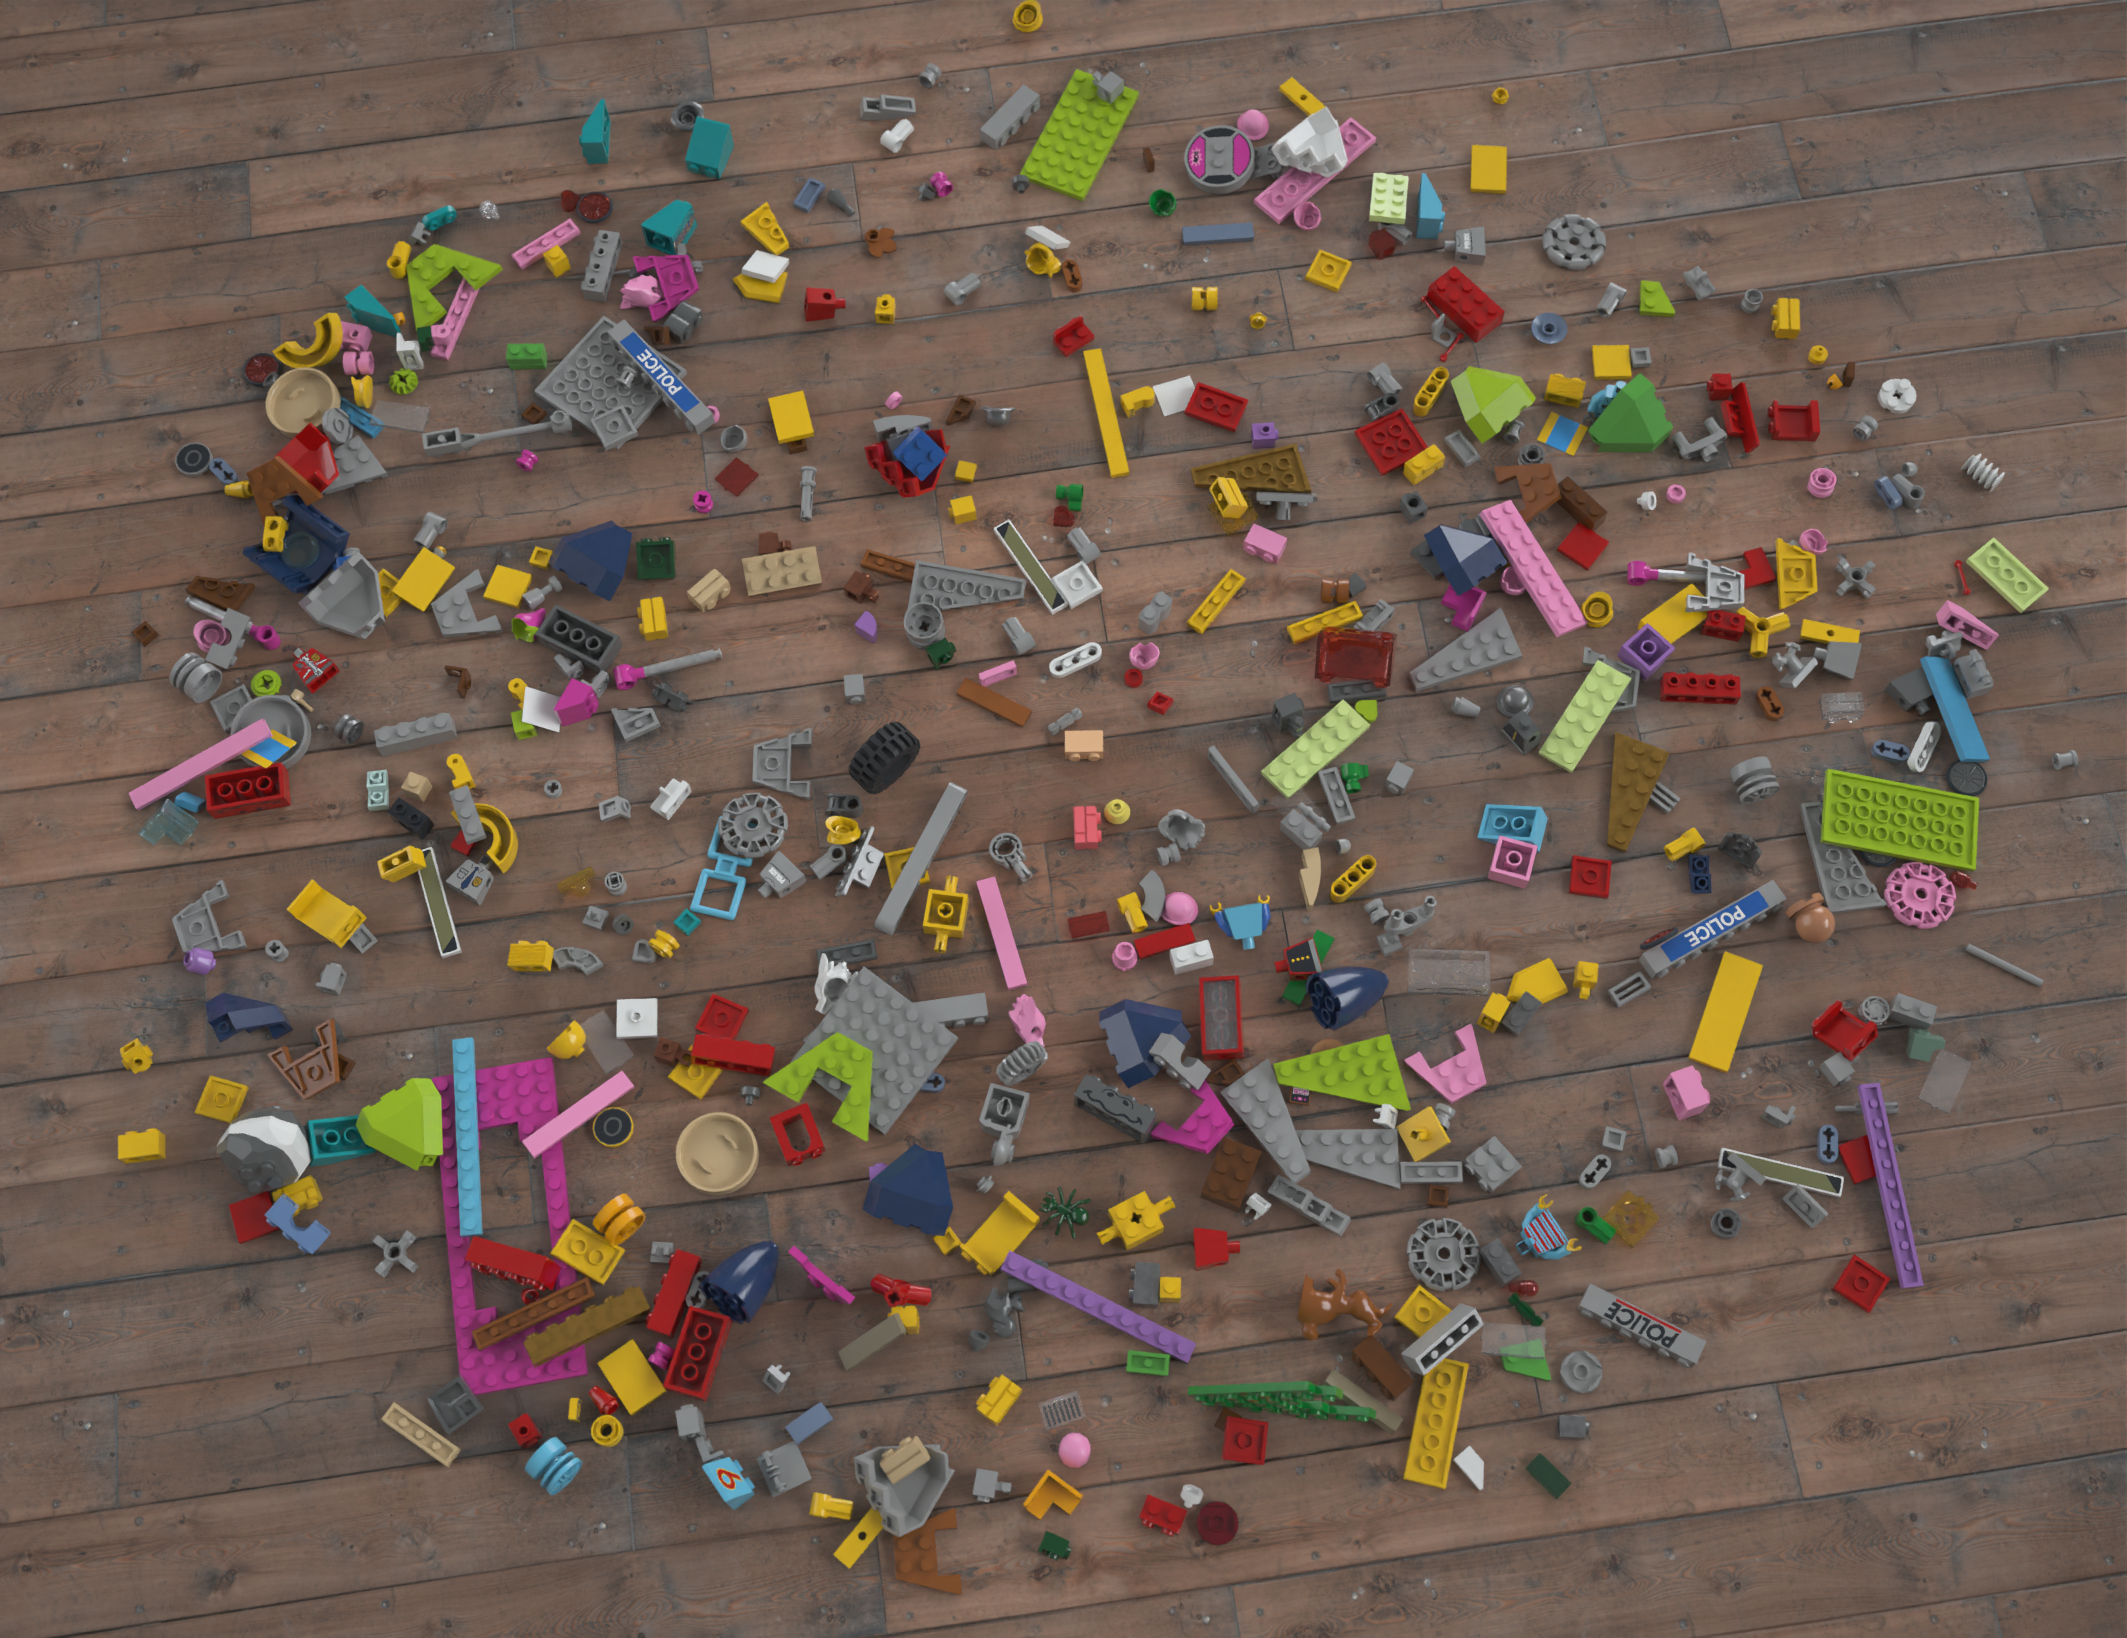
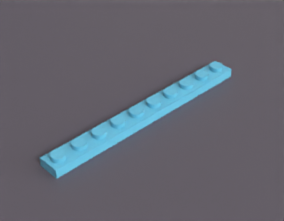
(467, 1137)

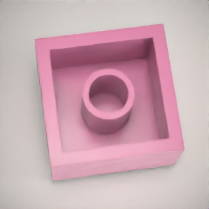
(1512, 862)
(1686, 1092)

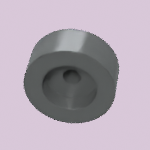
(1020, 183)
(926, 192)
(270, 379)
(623, 924)
(750, 1094)
(978, 1340)

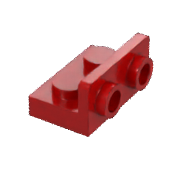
(1072, 336)
(1723, 625)
(1162, 1515)

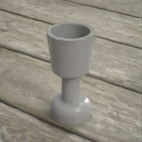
(536, 597)

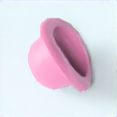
(1253, 124)
(1179, 908)

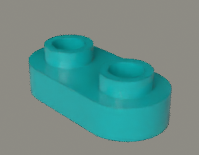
(439, 217)

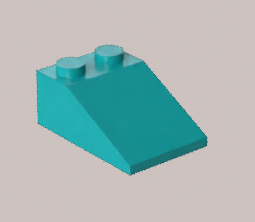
(596, 135)
(370, 312)
(335, 1140)

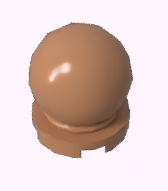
(1813, 921)

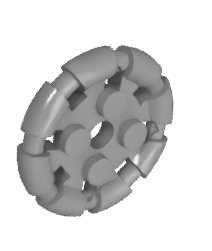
(1574, 233)
(753, 836)
(1443, 1266)

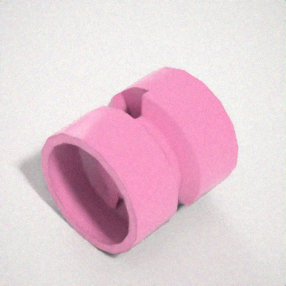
(355, 363)

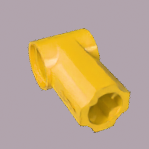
(399, 259)
(1688, 842)
(1130, 907)
(826, 1506)

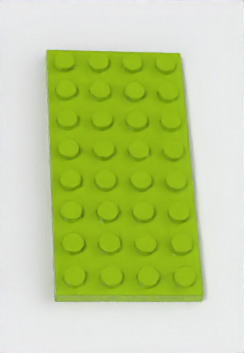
(1077, 137)
(1900, 820)

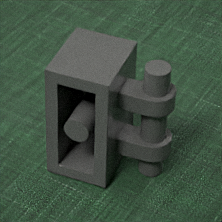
(1288, 714)

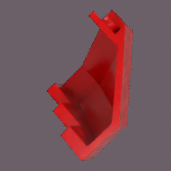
(311, 457)
(897, 474)

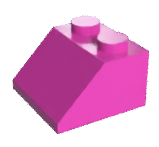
(576, 703)

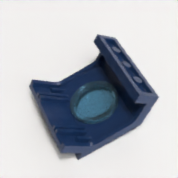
(308, 548)

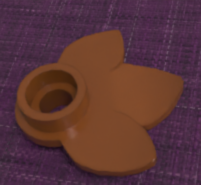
(882, 243)

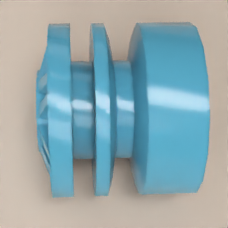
(553, 1466)

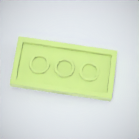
(1388, 198)
(2007, 575)

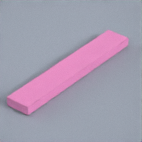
(456, 318)
(1001, 933)
(577, 1114)

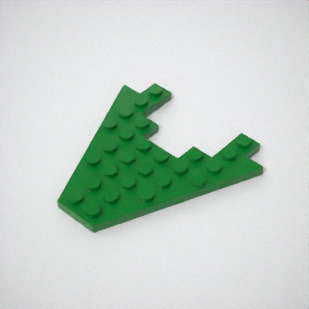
(1282, 1397)

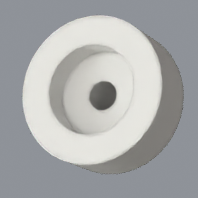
(1647, 501)
(1191, 1495)

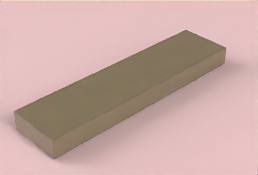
(872, 1341)
(1358, 1397)

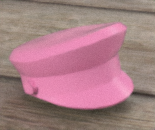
(210, 632)

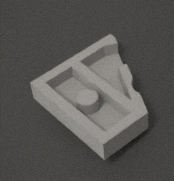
(635, 721)

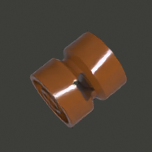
(1341, 590)

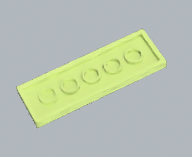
(1584, 716)
(1315, 749)

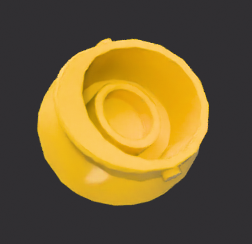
(1028, 16)
(363, 391)
(1598, 609)
(842, 830)

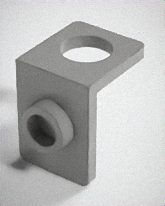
(1438, 329)

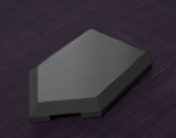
(1740, 848)

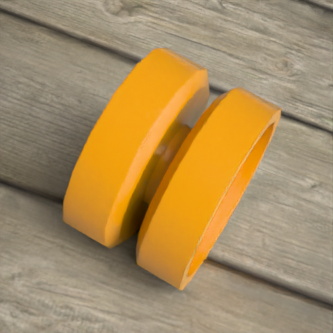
(619, 1219)

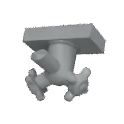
(1796, 668)
(1738, 1177)

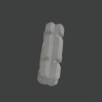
(1065, 721)

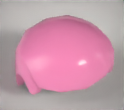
(1307, 216)
(1813, 542)
(1511, 582)
(1144, 656)
(1074, 1450)

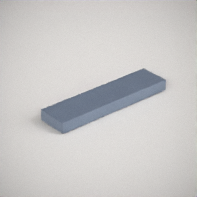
(1217, 233)

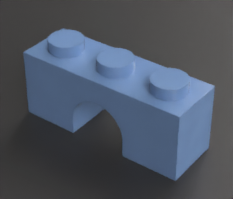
(282, 1216)

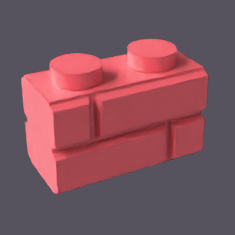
(1085, 827)

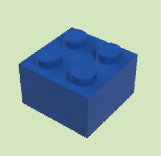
(919, 453)

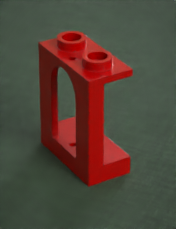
(816, 1145)

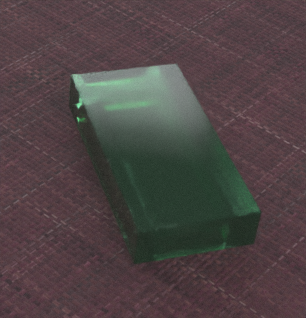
(1548, 1476)

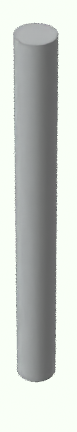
(2004, 965)

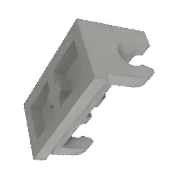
(1376, 617)

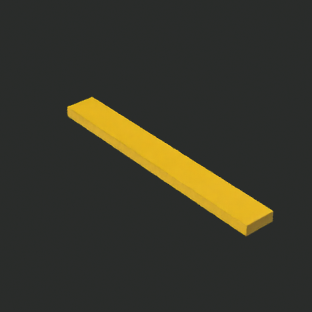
(1106, 413)

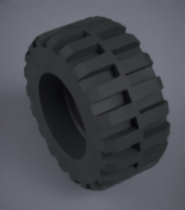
(884, 757)

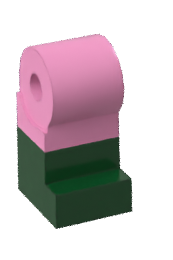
(433, 336)

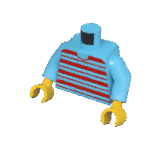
(1543, 1234)

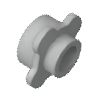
(984, 1184)

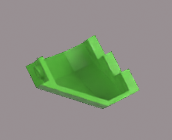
(1632, 420)

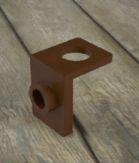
(465, 679)

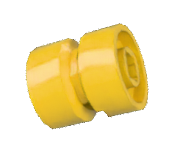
(1210, 296)

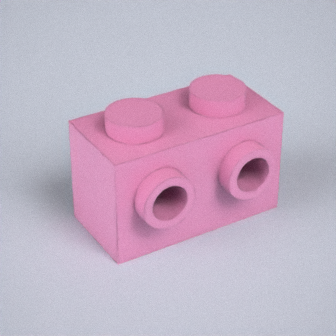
(355, 337)

